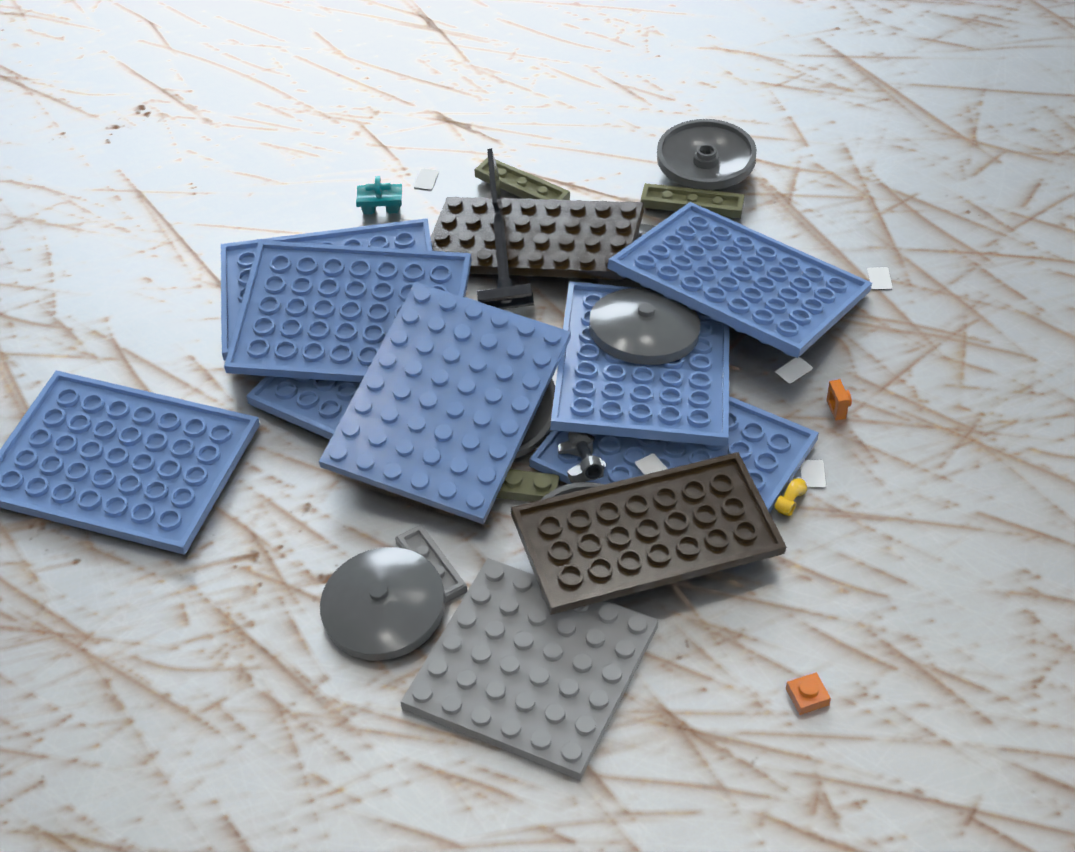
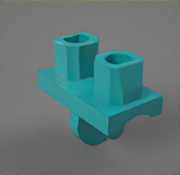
(379, 195)

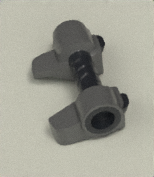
(582, 446)

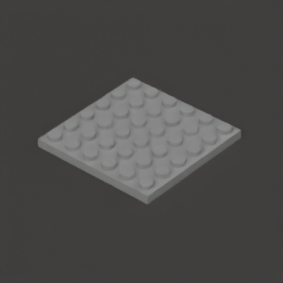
(530, 676)

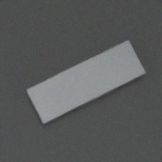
(420, 541)

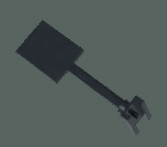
(505, 295)

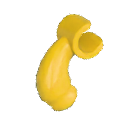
(786, 504)

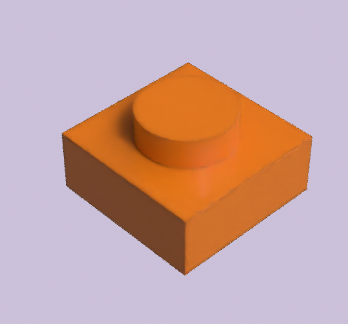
(838, 399)
(808, 693)

